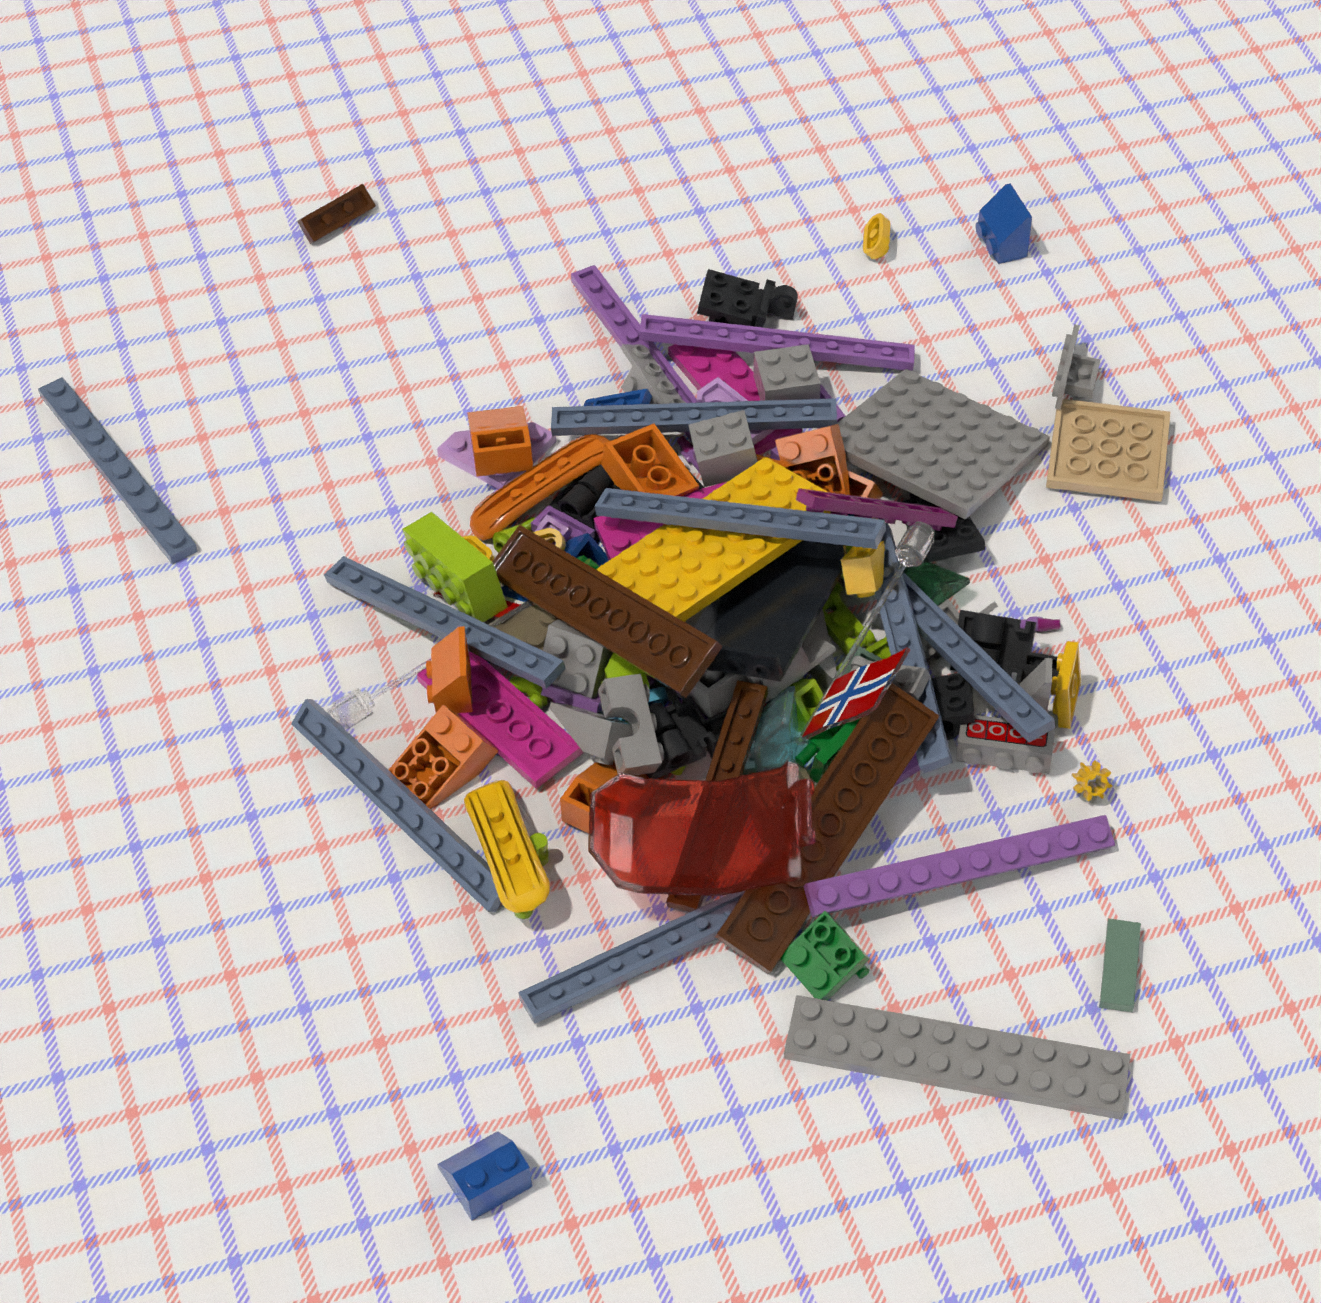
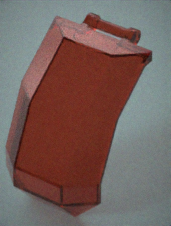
(702, 832)

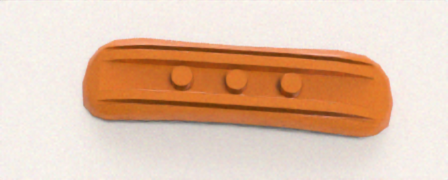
(536, 484)

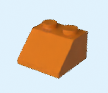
(450, 673)

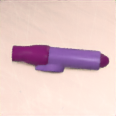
(687, 451)
(1043, 624)

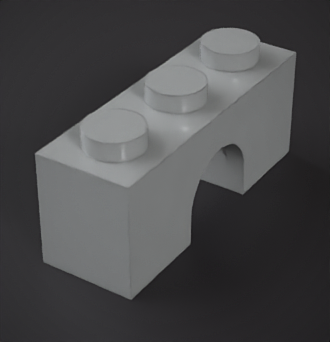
(629, 699)

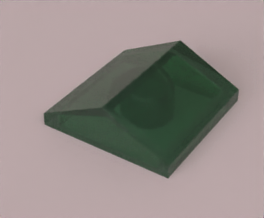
(936, 581)

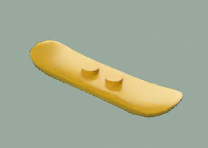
(507, 847)

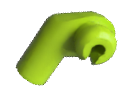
(531, 689)

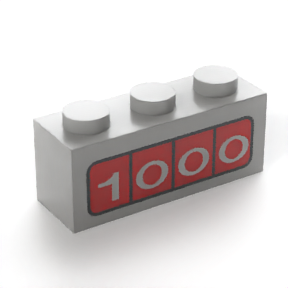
(999, 744)

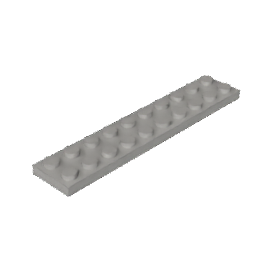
(958, 1057)

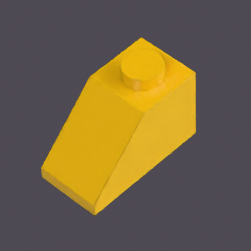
(863, 570)

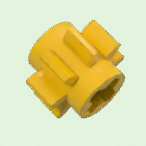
(1093, 788)

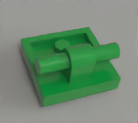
(826, 748)
(825, 957)

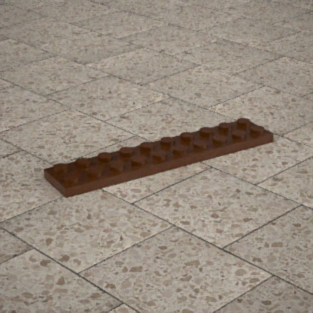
(605, 611)
(842, 808)

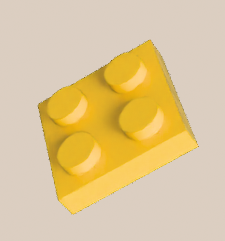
(1067, 684)

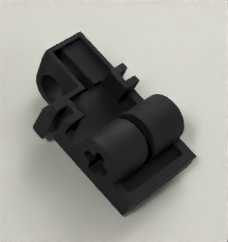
(742, 302)
(582, 495)
(951, 541)
(1005, 642)
(954, 702)
(684, 734)

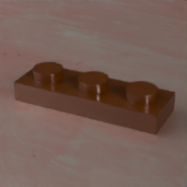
(336, 213)

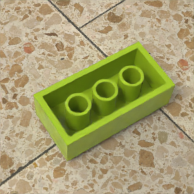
(454, 567)

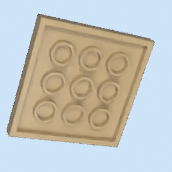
(1109, 450)

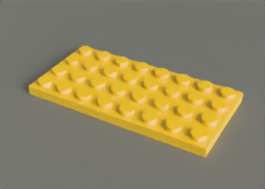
(691, 566)

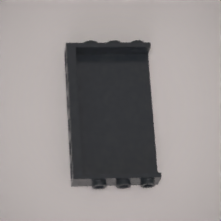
(771, 611)

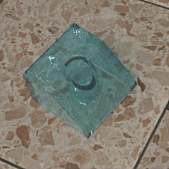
(776, 733)

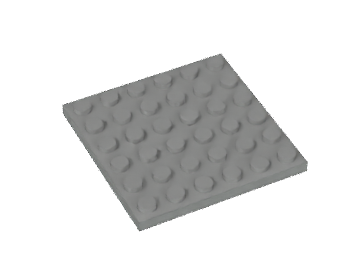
(937, 443)

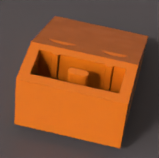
(500, 441)
(817, 458)
(442, 758)
(576, 798)

